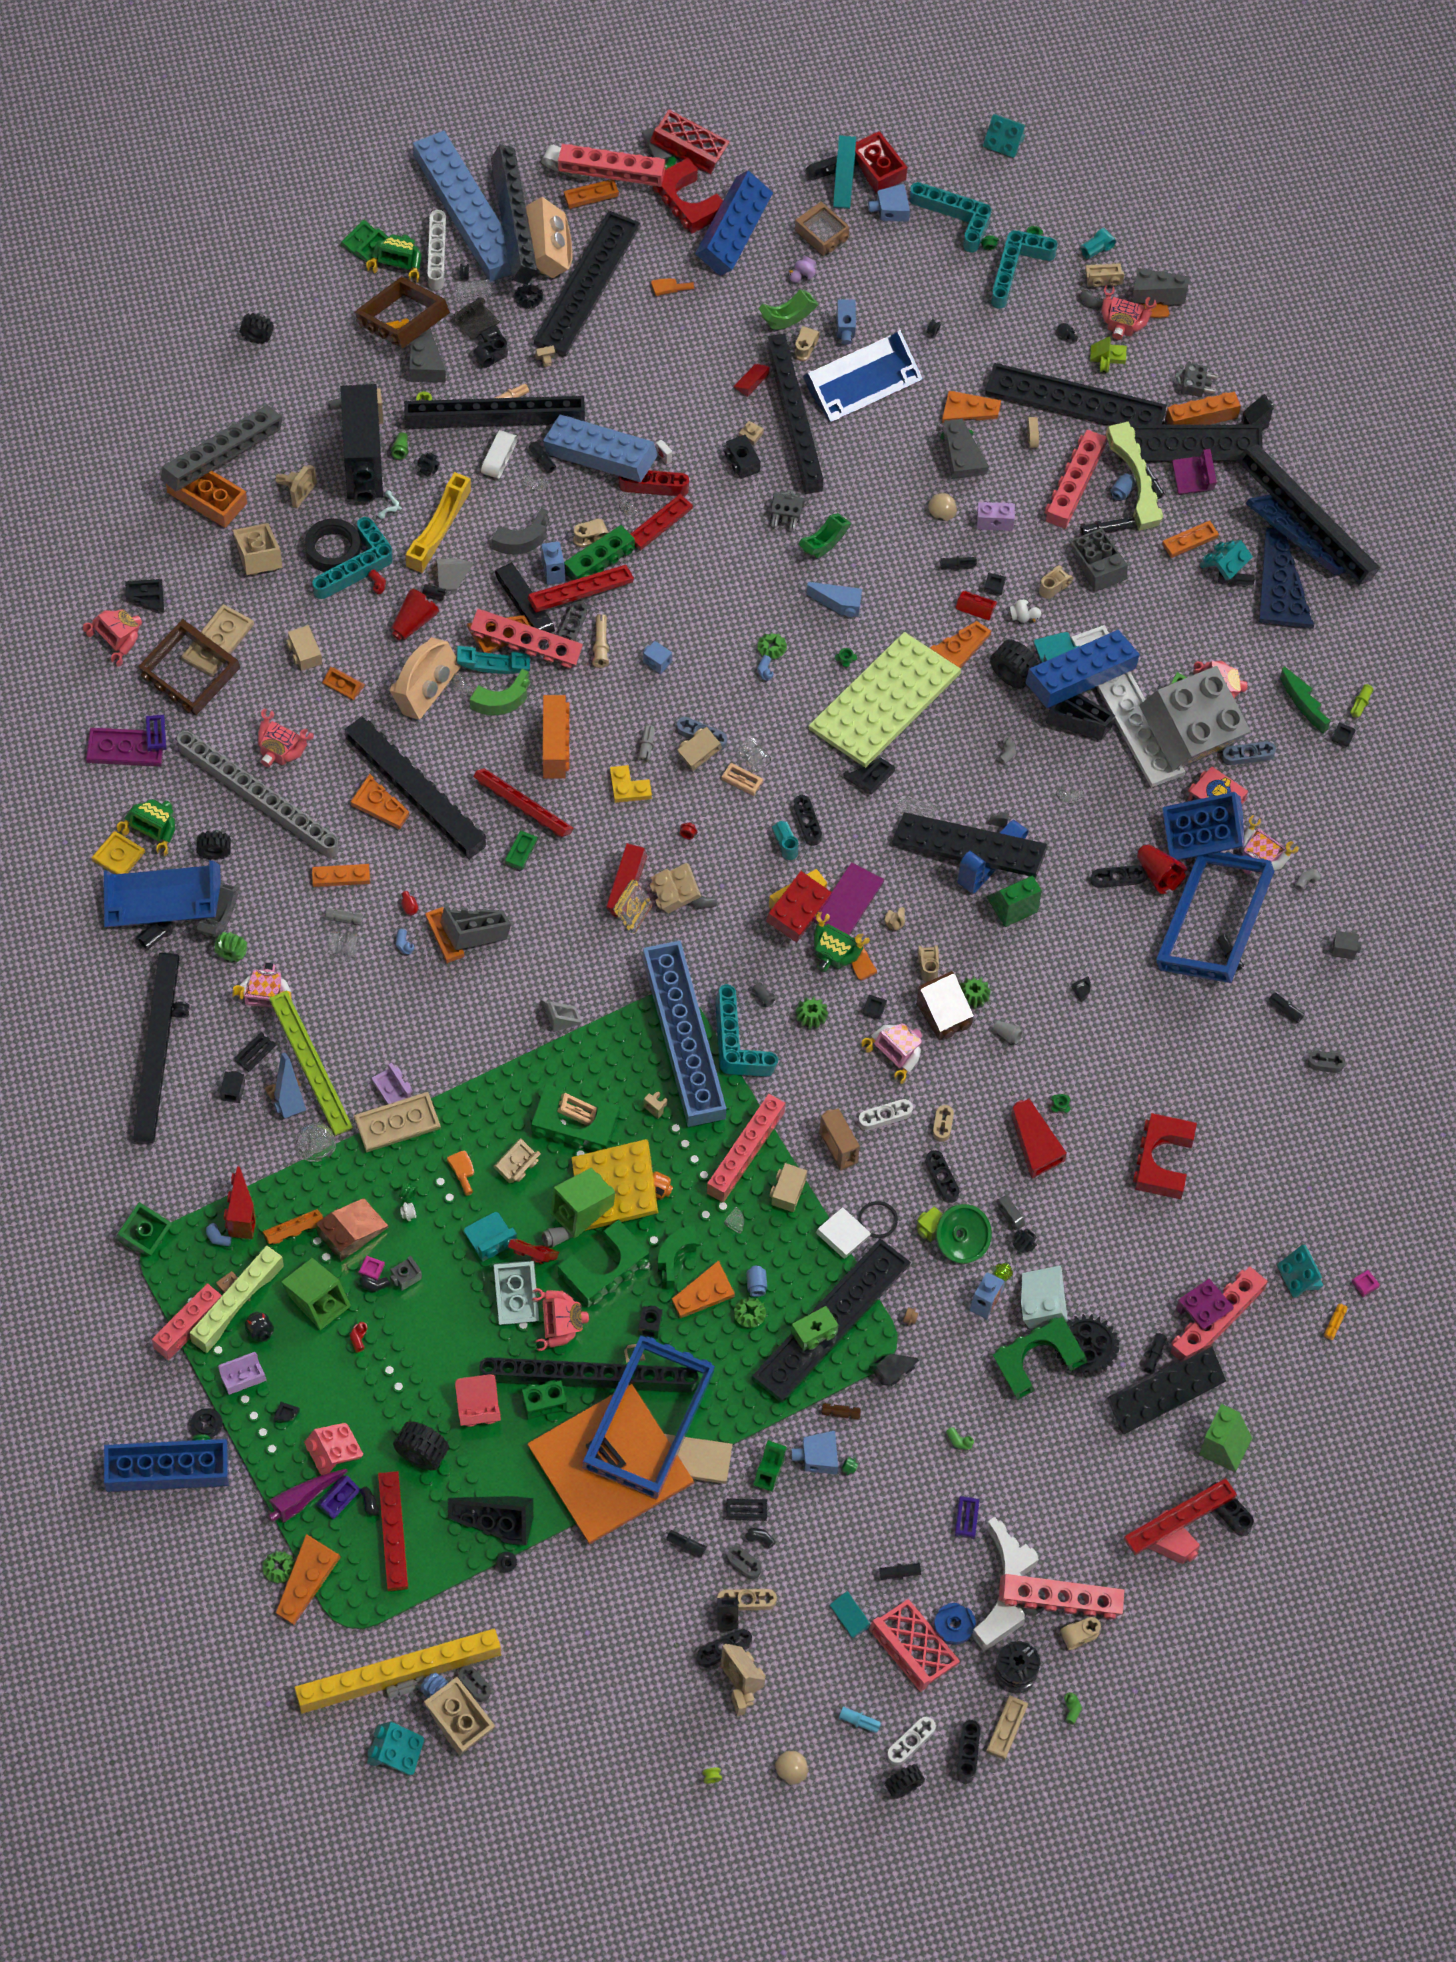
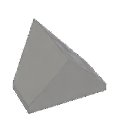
(452, 572)
(561, 1015)

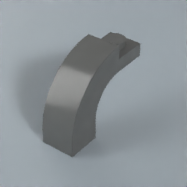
(524, 540)
(226, 903)

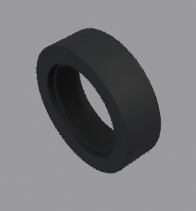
(325, 527)

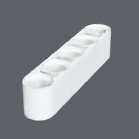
(436, 251)

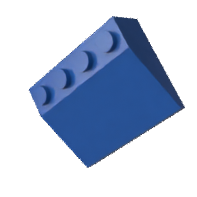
(1204, 826)

